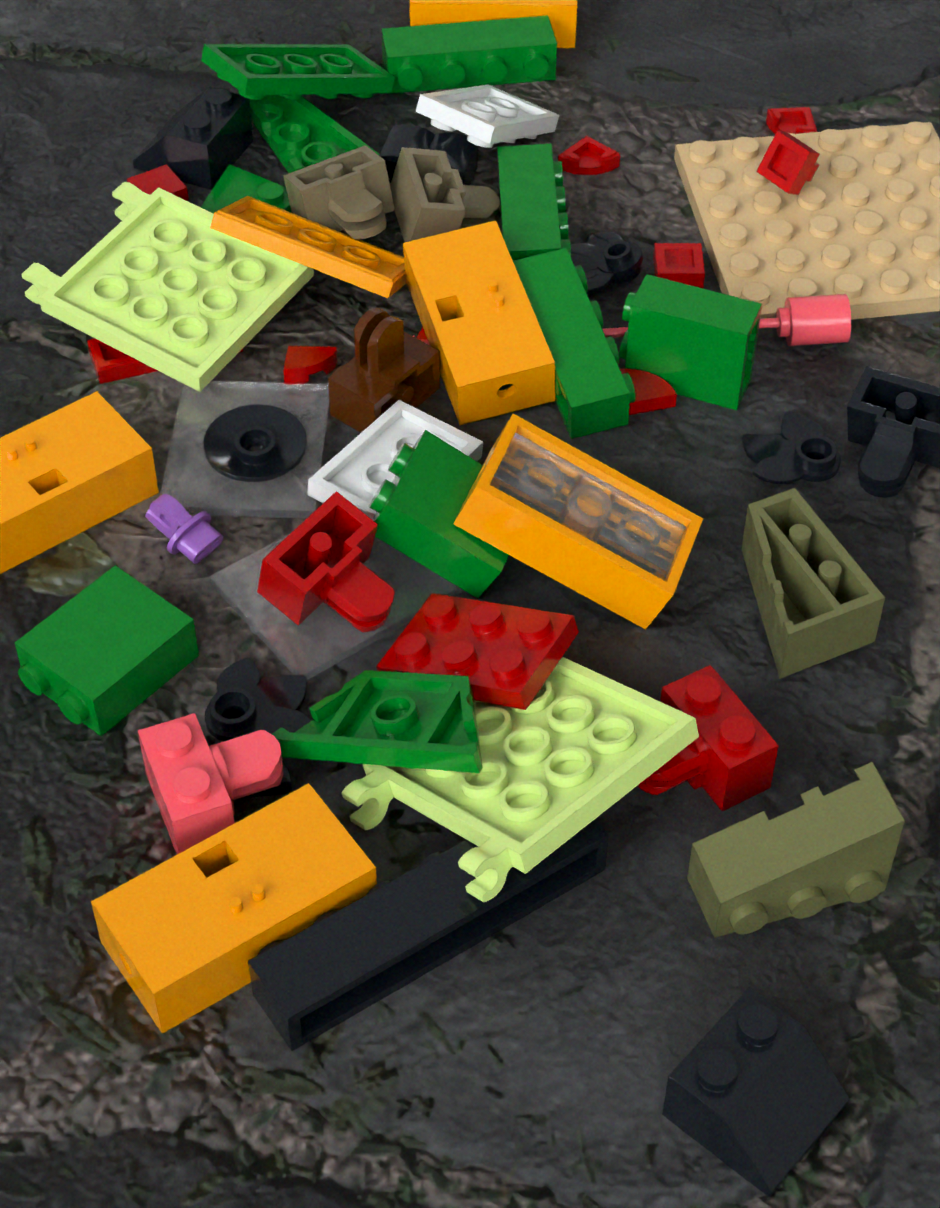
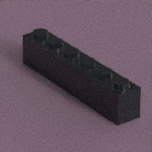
(403, 933)

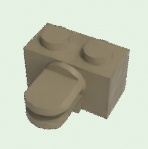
(343, 193)
(433, 198)

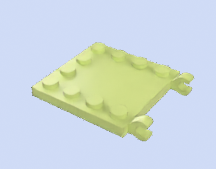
(169, 287)
(541, 773)

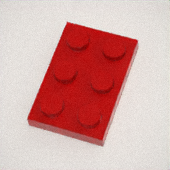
(496, 645)

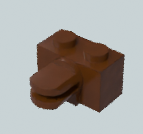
(385, 369)

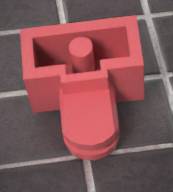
(200, 781)

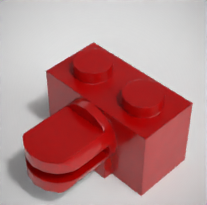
(326, 565)
(733, 750)

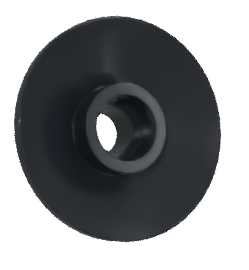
(250, 426)

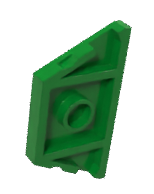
(393, 722)

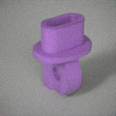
(187, 534)

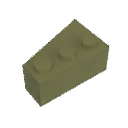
(806, 585)
(800, 861)

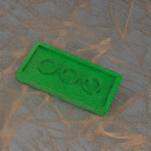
(297, 70)

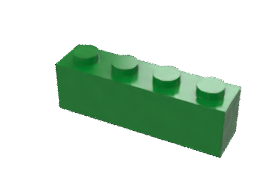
(470, 54)
(532, 200)
(587, 374)

